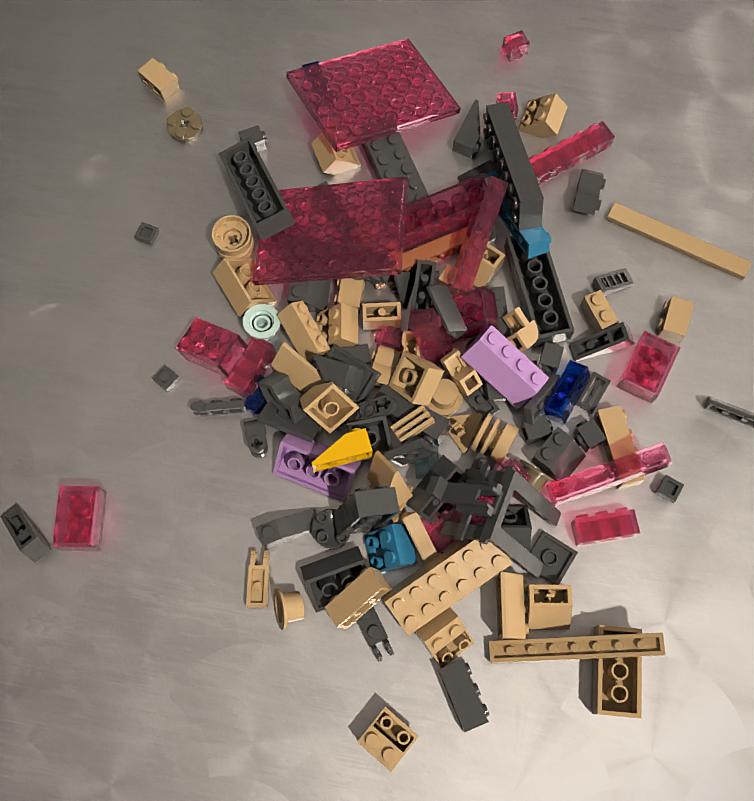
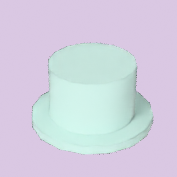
(261, 321)

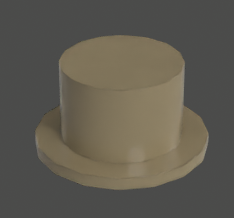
(538, 477)

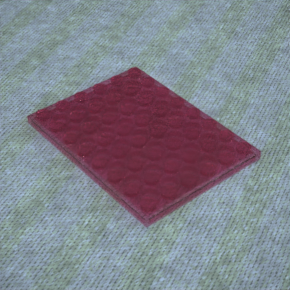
(372, 94)
(337, 233)

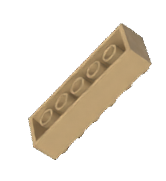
(444, 582)

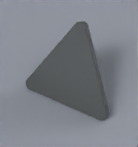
(404, 284)

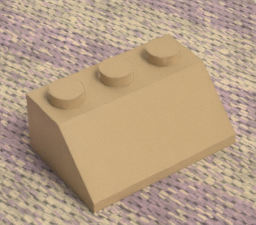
(236, 279)
(300, 372)
(511, 606)

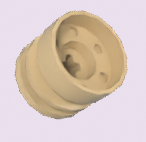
(232, 230)
(494, 438)

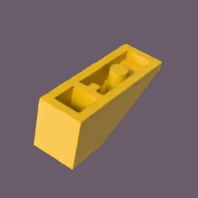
(348, 449)

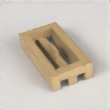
(408, 418)

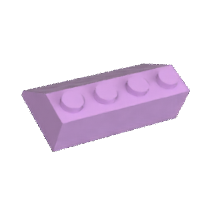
(504, 367)
(295, 464)

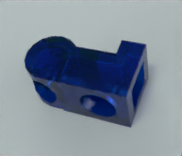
(256, 401)

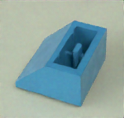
(390, 548)

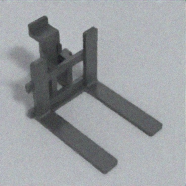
(498, 485)

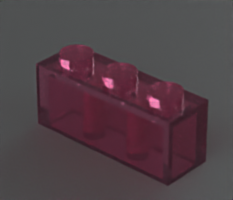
(430, 334)
(250, 366)
(605, 526)

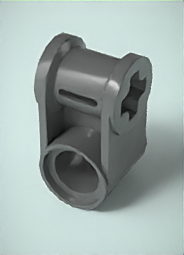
(256, 435)

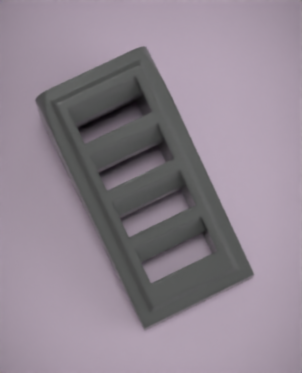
(599, 285)

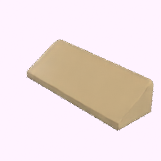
(419, 536)

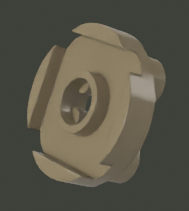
(181, 117)

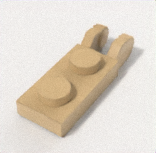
(258, 581)

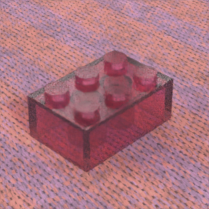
(477, 310)
(212, 347)
(648, 367)
(79, 518)

